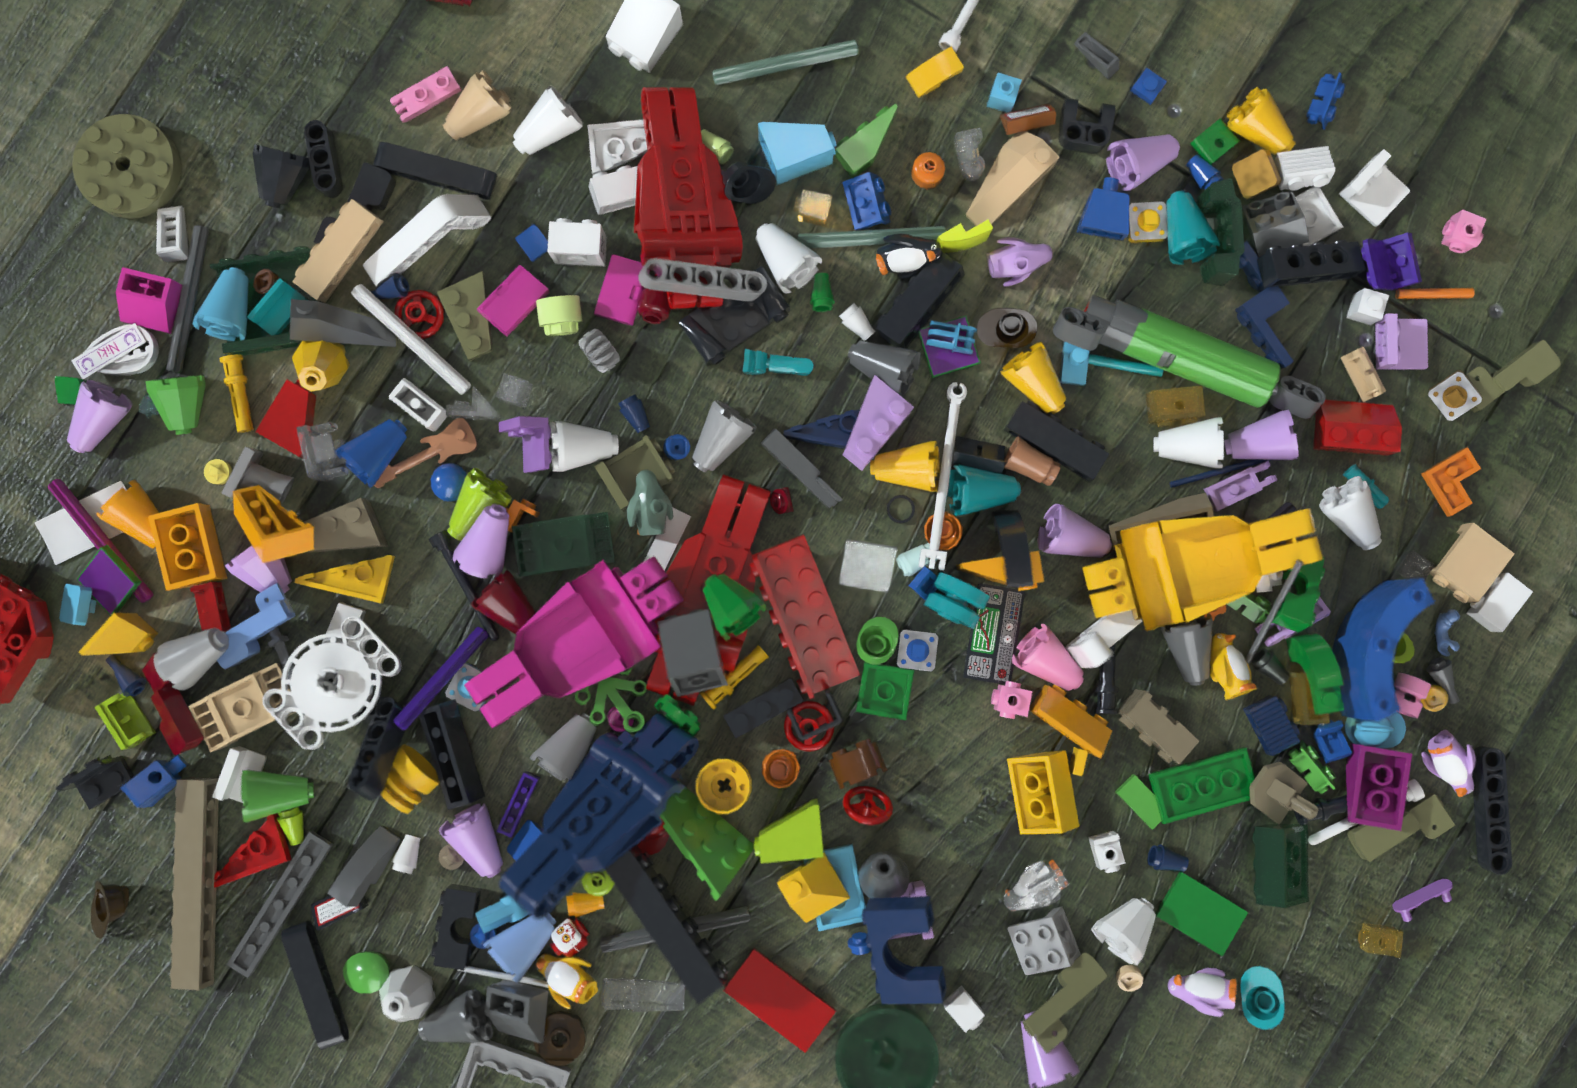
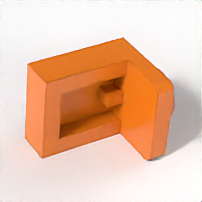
(516, 511)

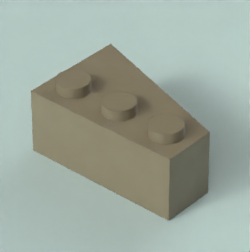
(347, 528)
(1156, 727)

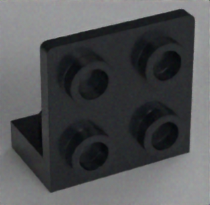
(99, 780)

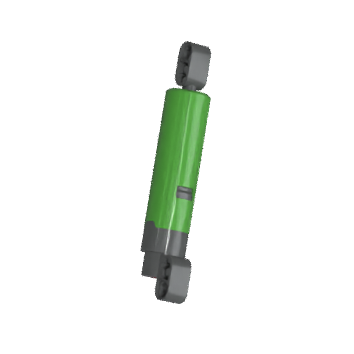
(1186, 354)

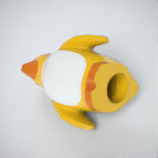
(1229, 667)
(567, 979)

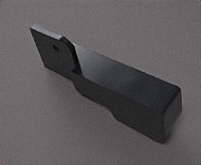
(371, 190)

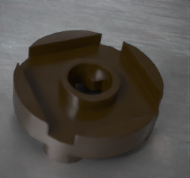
(572, 1028)

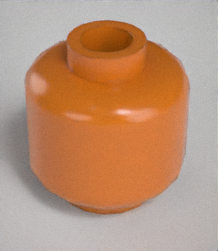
(931, 176)

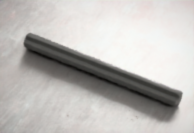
(187, 299)
(705, 923)

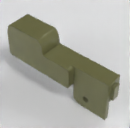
(1526, 368)
(1423, 814)
(1076, 983)

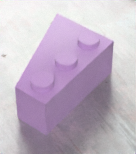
(877, 421)

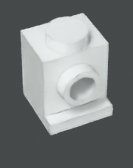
(1100, 845)

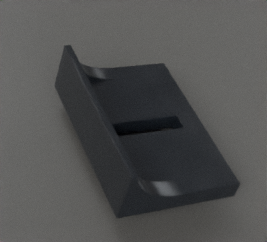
(991, 454)

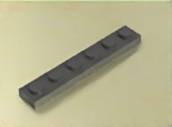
(280, 904)

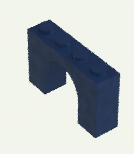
(895, 980)

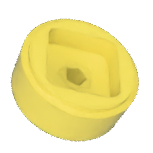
(217, 471)

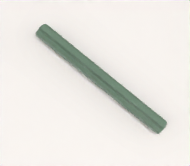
(785, 62)
(864, 237)

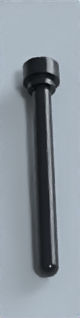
(442, 543)

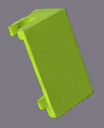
(125, 721)

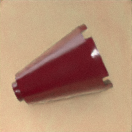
(505, 603)

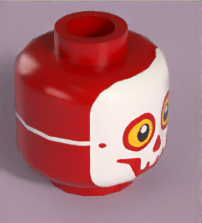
(569, 937)

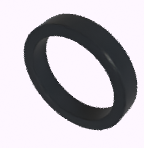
(888, 509)

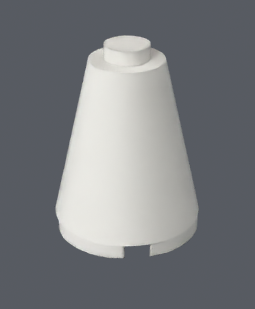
(546, 123)
(787, 257)
(1193, 443)

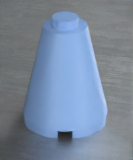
(521, 944)

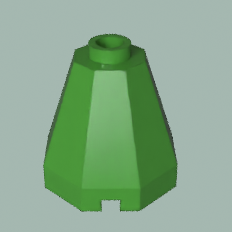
(178, 401)

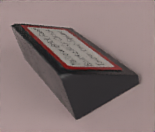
(330, 911)

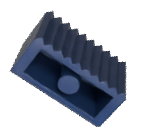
(1272, 725)

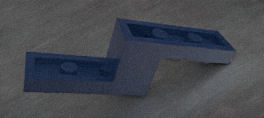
(1259, 308)

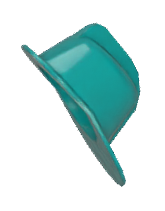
(1262, 997)

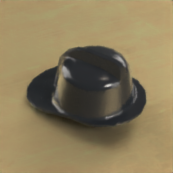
(748, 182)

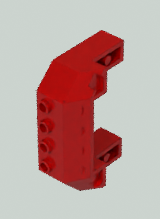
(24, 635)

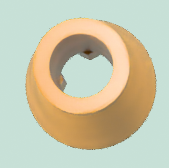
(583, 903)

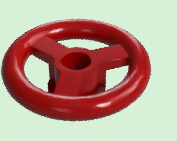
(416, 305)
(825, 718)
(866, 810)

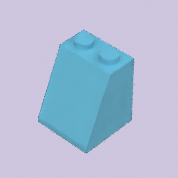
(795, 148)

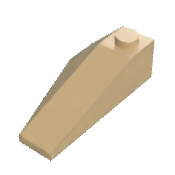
(1013, 173)

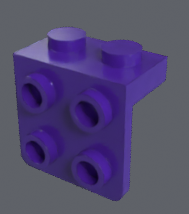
(1391, 262)

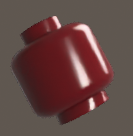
(653, 306)

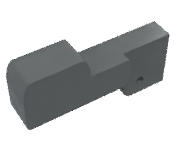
(800, 467)

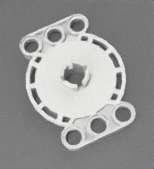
(354, 685)

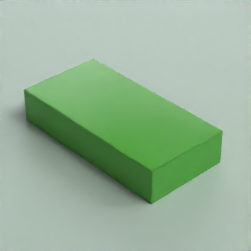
(1140, 800)

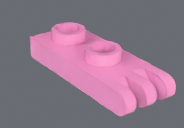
(425, 94)

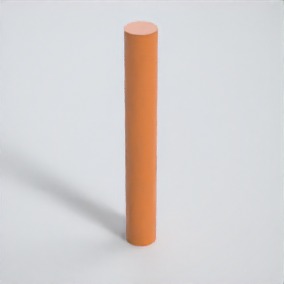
(1435, 293)

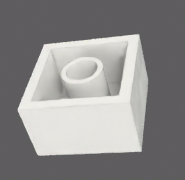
(577, 243)

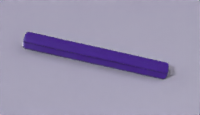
(440, 678)

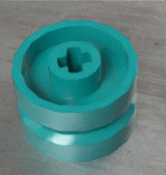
(955, 603)

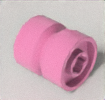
(1413, 687)

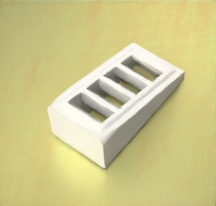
(176, 249)

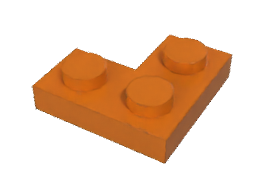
(1445, 481)

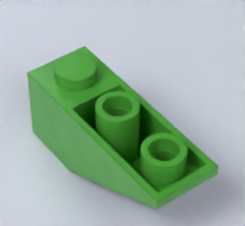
(861, 150)

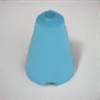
(225, 307)

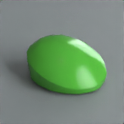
(877, 640)
(366, 971)

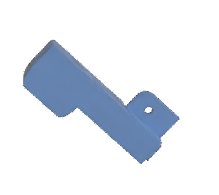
(244, 637)

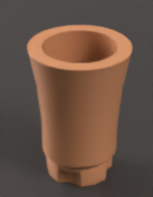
(1031, 462)

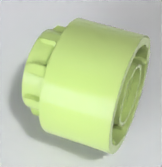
(559, 314)

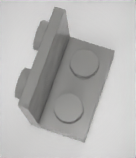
(1044, 943)

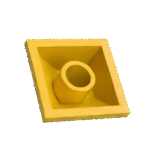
(121, 635)
(813, 888)

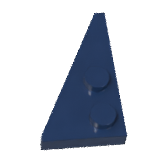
(828, 431)

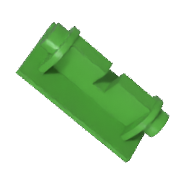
(1254, 608)
(1320, 775)

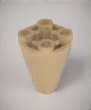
(476, 107)

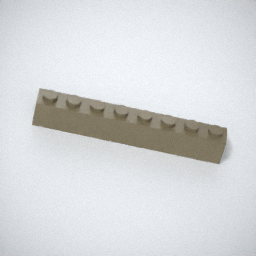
(194, 884)

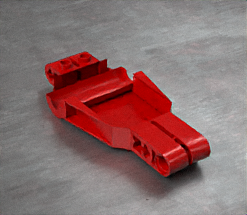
(682, 193)
(710, 553)

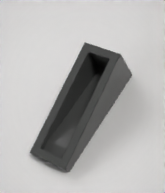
(1098, 55)

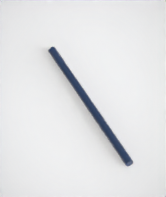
(1216, 472)

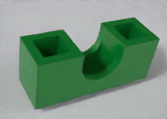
(1298, 610)

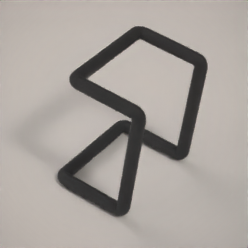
(837, 720)

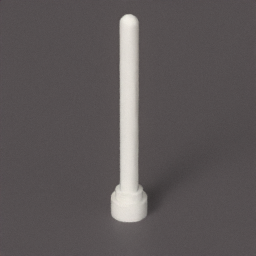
(953, 37)
(1414, 793)

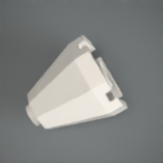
(1127, 929)
(407, 994)

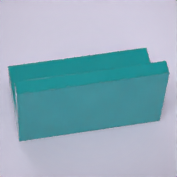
(274, 308)

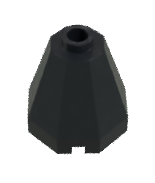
(278, 174)

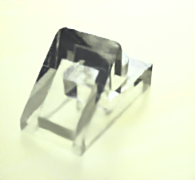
(480, 408)

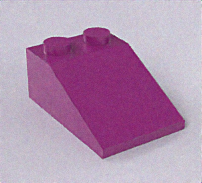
(1377, 786)

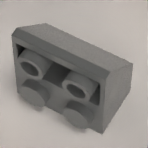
(1275, 222)
(517, 1009)

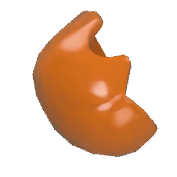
(951, 531)
(780, 768)

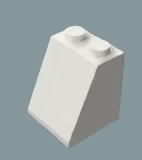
(644, 31)

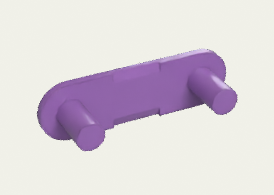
(1413, 900)

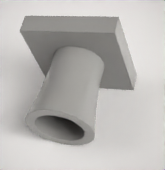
(249, 473)

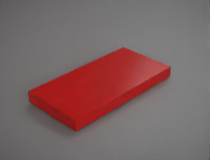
(779, 1000)

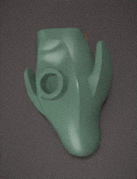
(649, 505)

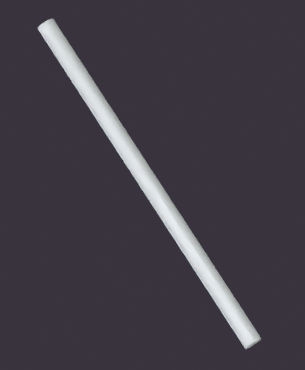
(485, 972)

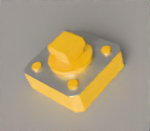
(1147, 222)

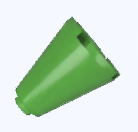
(272, 793)

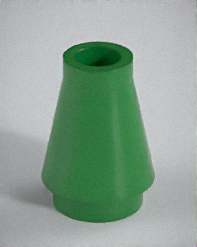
(821, 295)

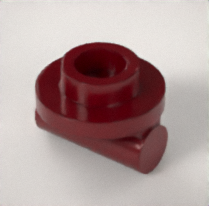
(781, 501)

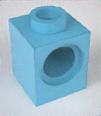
(1004, 92)

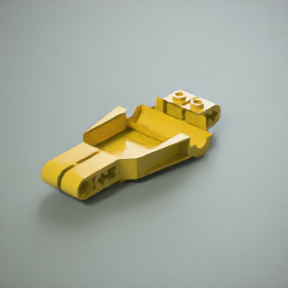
(1195, 565)

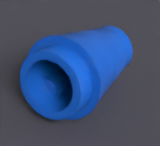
(1203, 172)

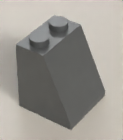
(691, 652)

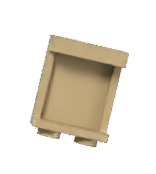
(1471, 564)

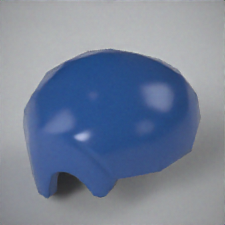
(448, 481)

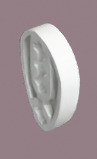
(130, 363)

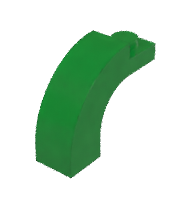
(1321, 670)

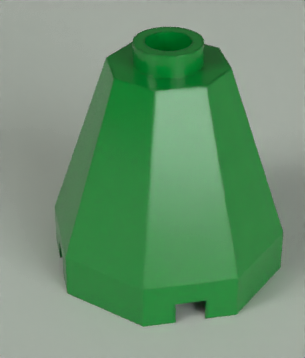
(731, 605)

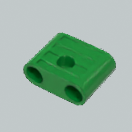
(1214, 142)

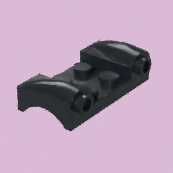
(723, 328)

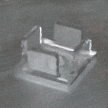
(320, 453)

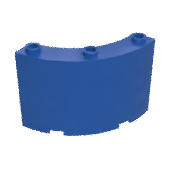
(1368, 644)

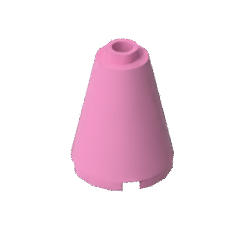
(1048, 659)

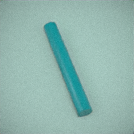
(1125, 365)

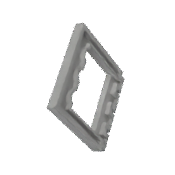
(513, 1062)

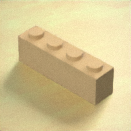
(337, 250)

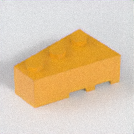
(269, 526)

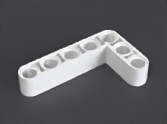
(423, 232)
(1094, 644)

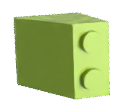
(792, 836)

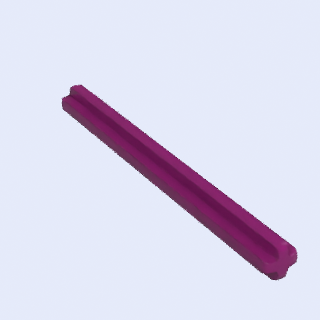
(92, 530)

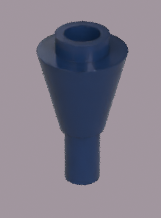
(393, 287)
(128, 680)

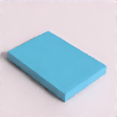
(849, 911)

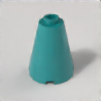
(1188, 230)
(979, 489)

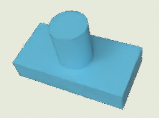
(1074, 365)

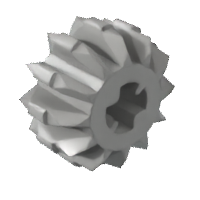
(599, 350)

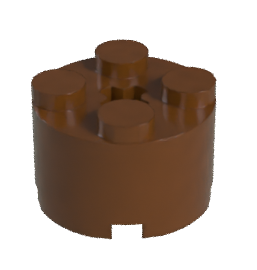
(857, 764)

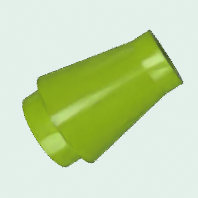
(292, 825)

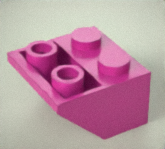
(147, 300)

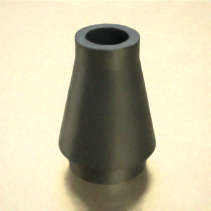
(1269, 665)

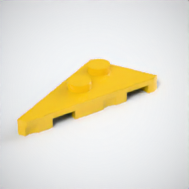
(360, 580)

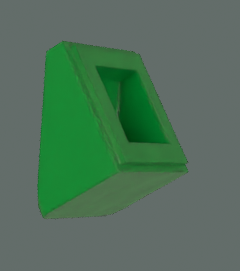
(67, 389)

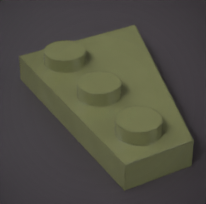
(461, 307)

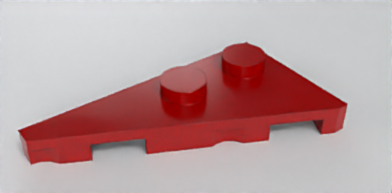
(262, 851)

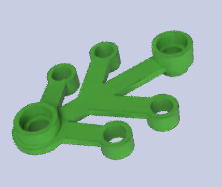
(608, 688)

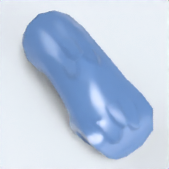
(1441, 631)

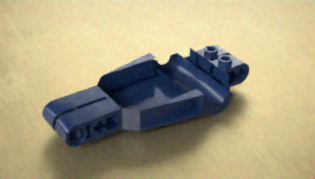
(601, 812)

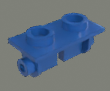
(1329, 90)

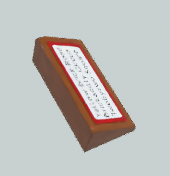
(1028, 119)

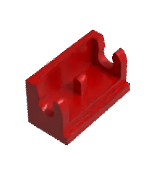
(211, 606)

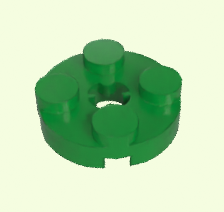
(685, 720)

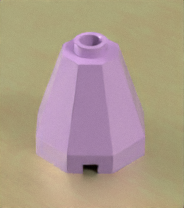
(257, 574)

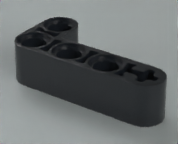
(377, 749)

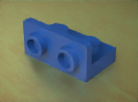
(867, 201)

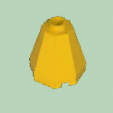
(320, 364)

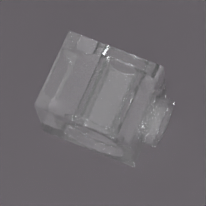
(514, 391)

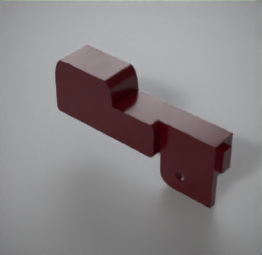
(177, 721)

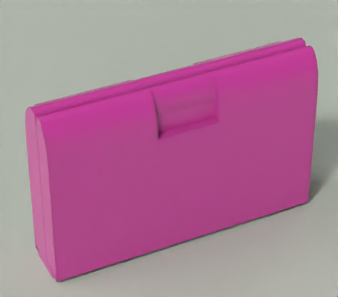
(620, 291)
(513, 300)

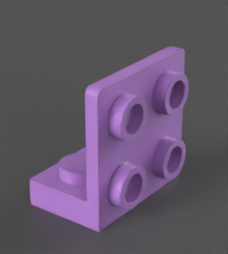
(535, 440)

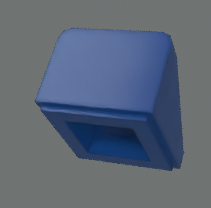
(532, 242)

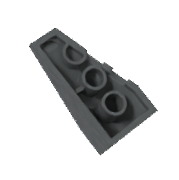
(335, 325)

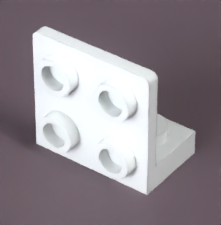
(1375, 190)

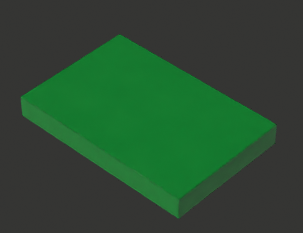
(1201, 913)

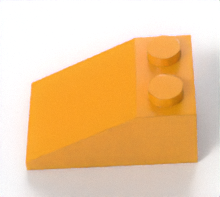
(993, 569)

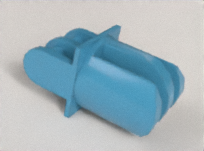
(952, 336)

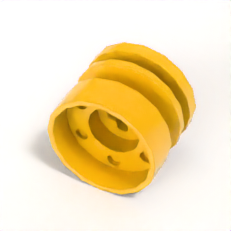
(407, 778)
(709, 788)

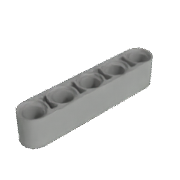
(692, 284)

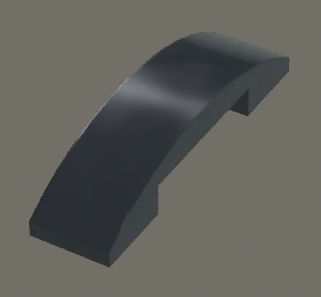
(1014, 548)

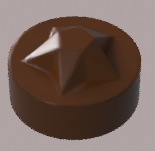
(264, 281)

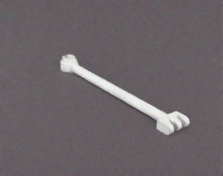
(933, 551)

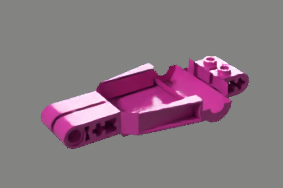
(578, 638)

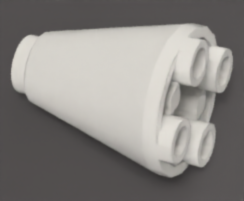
(579, 445)
(1353, 512)

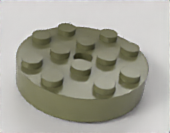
(133, 141)

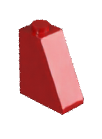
(290, 409)

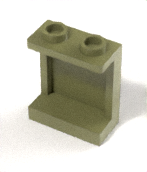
(621, 471)

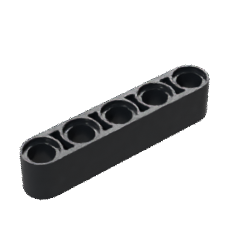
(435, 170)
(1499, 819)
(315, 985)

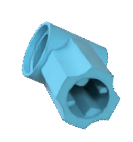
(500, 913)

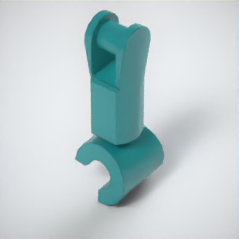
(757, 363)

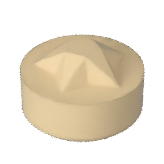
(1129, 978)

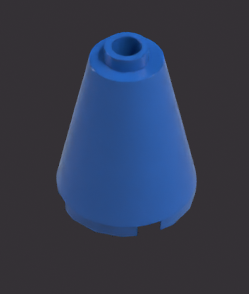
(373, 450)

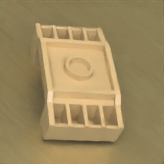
(238, 708)

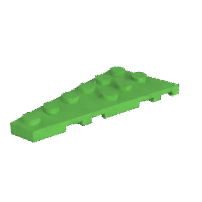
(705, 840)

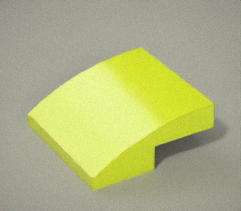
(958, 239)

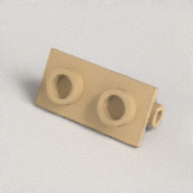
(1363, 374)

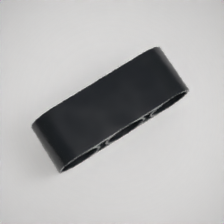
(316, 149)

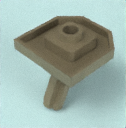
(1278, 791)

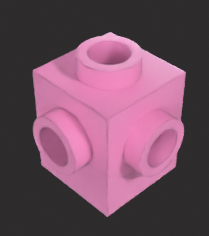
(1463, 231)
(1019, 704)

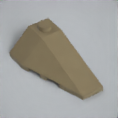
(1184, 508)

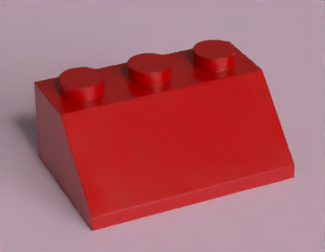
(1357, 428)

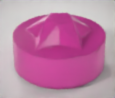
(616, 720)

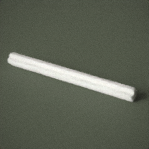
(411, 339)

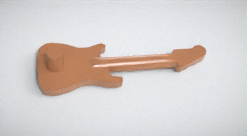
(454, 440)

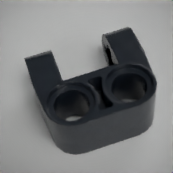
(1085, 130)

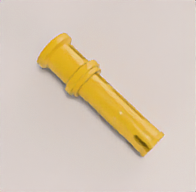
(236, 382)
(741, 671)

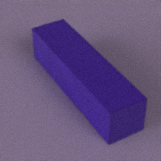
(518, 804)

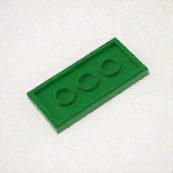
(1202, 785)

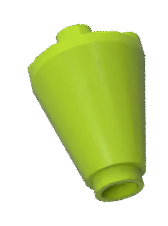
(474, 496)

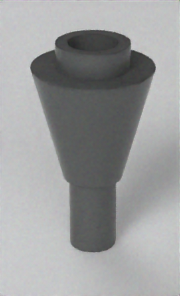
(1442, 673)

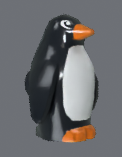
(906, 254)

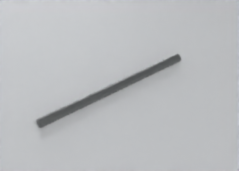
(1274, 610)

